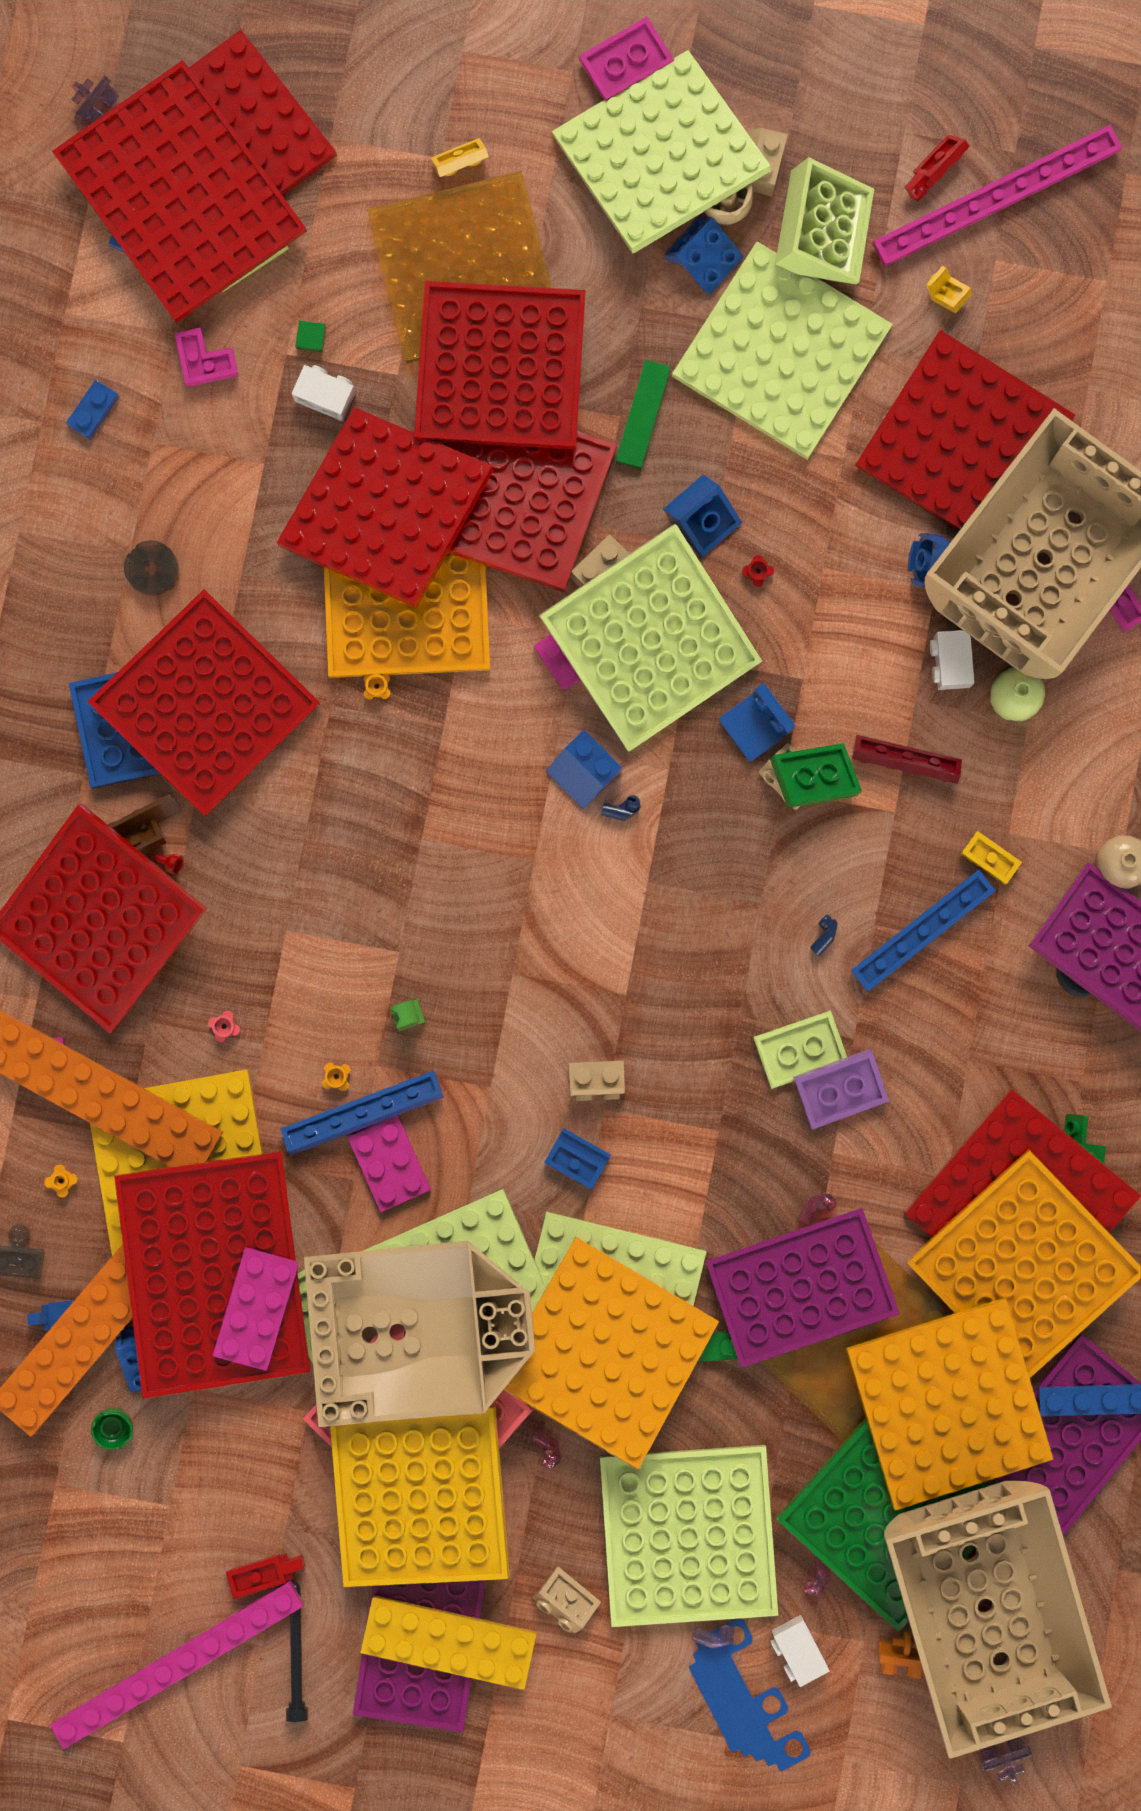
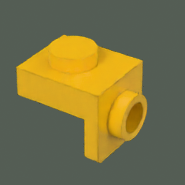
(947, 290)

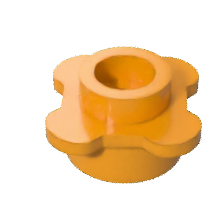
(371, 691)
(329, 1081)
(68, 1180)

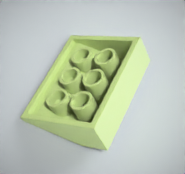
(824, 223)

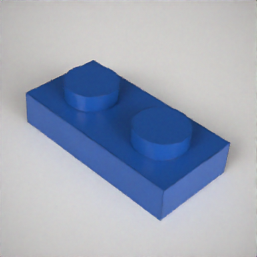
(92, 409)

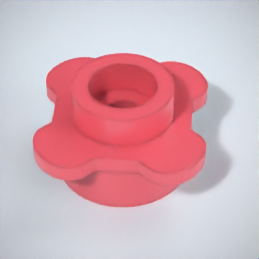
(216, 1025)

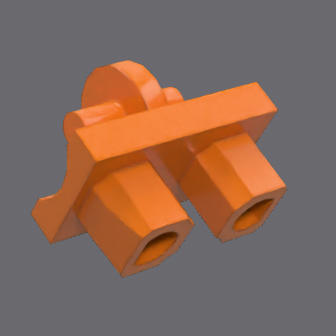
(902, 1653)

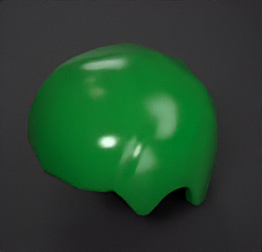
(112, 1428)

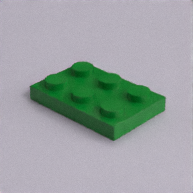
(815, 775)

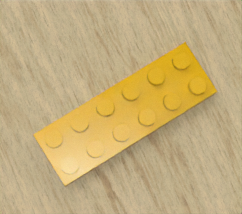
(448, 1642)

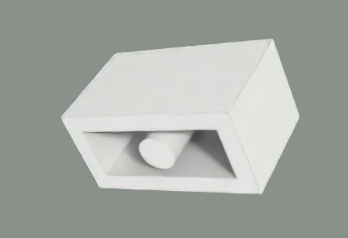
(324, 392)
(952, 659)
(799, 1650)

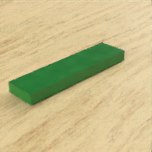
(643, 414)

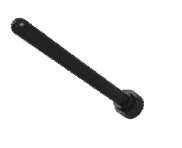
(297, 1710)

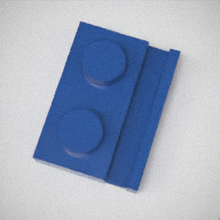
(577, 1158)

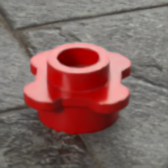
(758, 563)

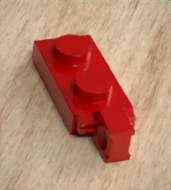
(935, 165)
(263, 1574)

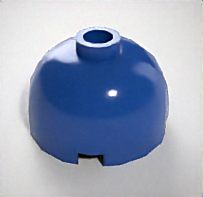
(924, 555)

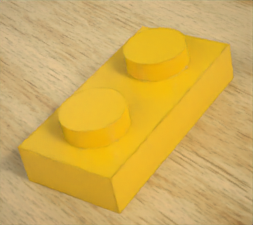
(465, 155)
(991, 858)

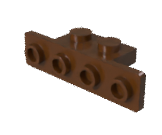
(142, 825)

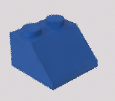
(703, 515)
(584, 769)

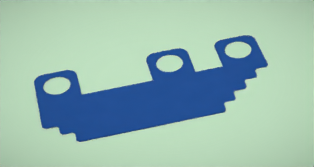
(734, 1709)

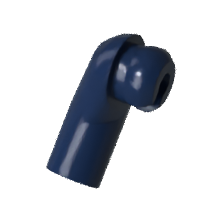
(624, 810)
(828, 935)

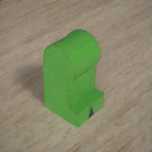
(407, 1015)

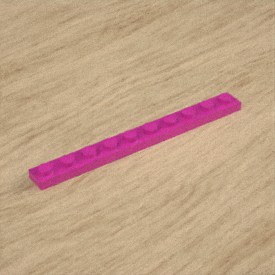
(997, 196)
(176, 1664)

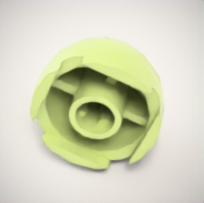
(1016, 695)

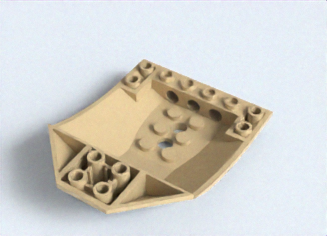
(461, 1342)

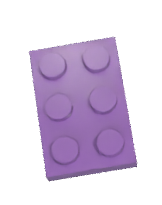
(841, 1089)

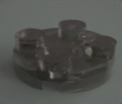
(140, 557)

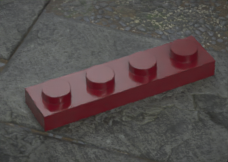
(907, 759)

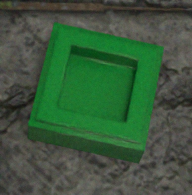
(310, 336)

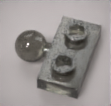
(16, 1259)

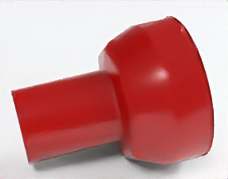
(171, 863)

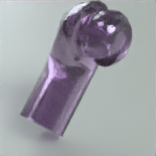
(715, 1640)

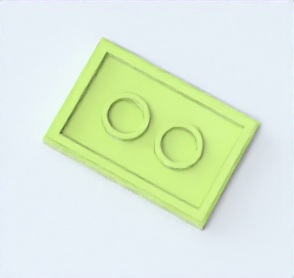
(799, 1048)

